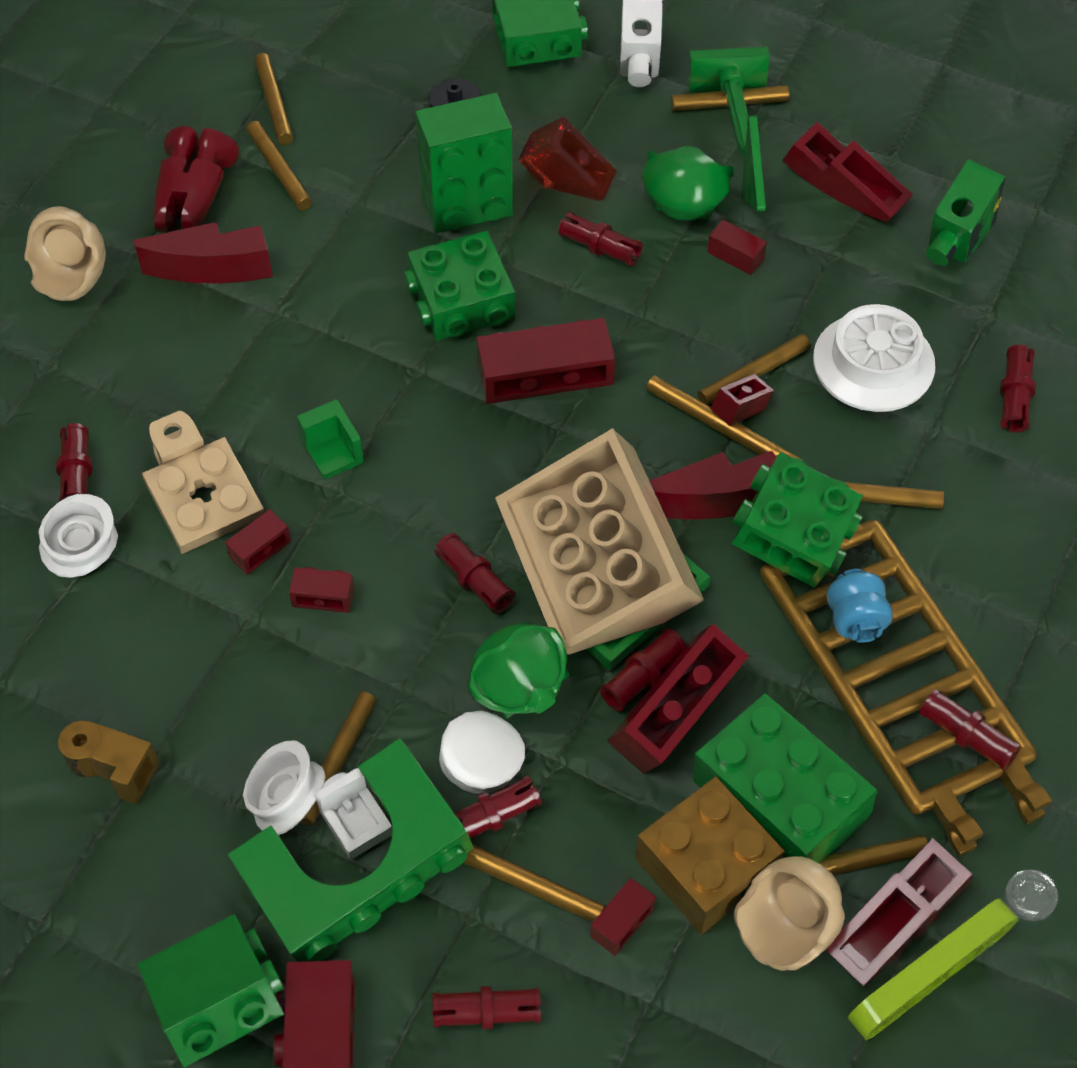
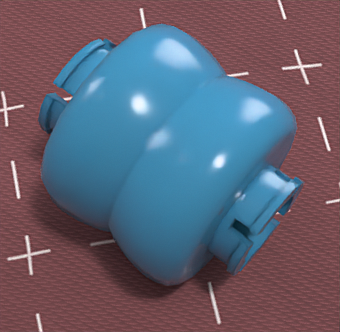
(859, 605)

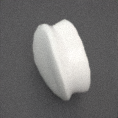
(77, 535)
(481, 752)
(282, 786)

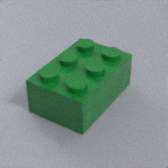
(465, 162)
(787, 780)

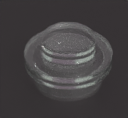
(1031, 895)

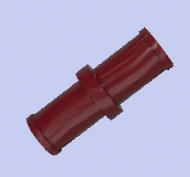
(600, 238)
(1017, 388)
(74, 464)
(474, 573)
(642, 670)
(970, 729)
(498, 807)
(486, 1007)

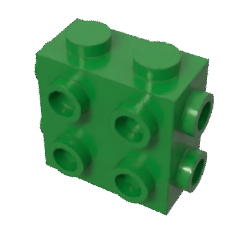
(538, 30)
(460, 286)
(797, 519)
(212, 989)

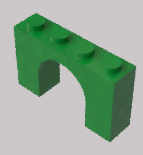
(319, 915)

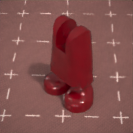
(186, 189)

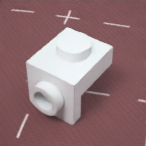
(352, 813)

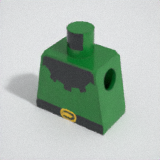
(960, 227)

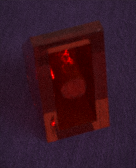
(566, 161)

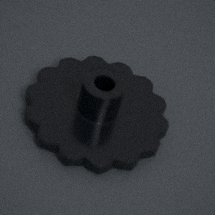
(453, 91)

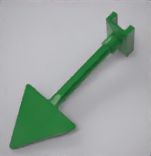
(731, 72)

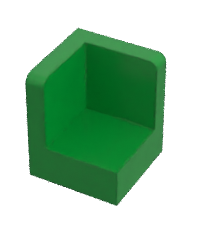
(330, 439)

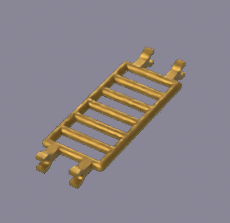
(941, 798)

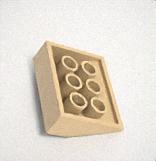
(598, 545)

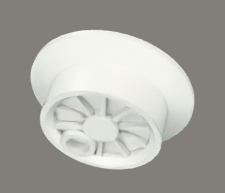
(874, 359)

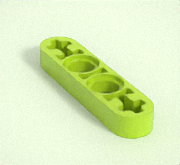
(932, 969)

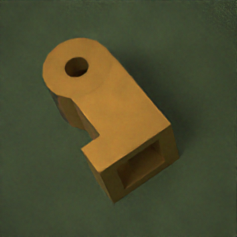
(111, 755)

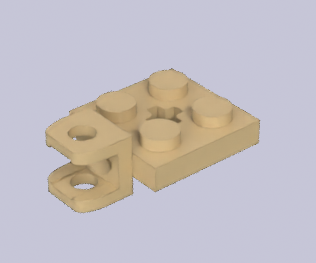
(188, 466)

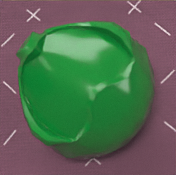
(685, 182)
(518, 669)

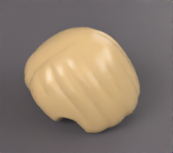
(64, 253)
(790, 913)

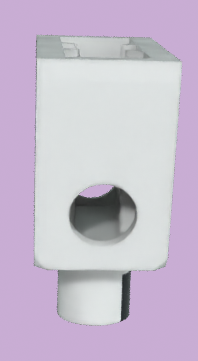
(640, 47)

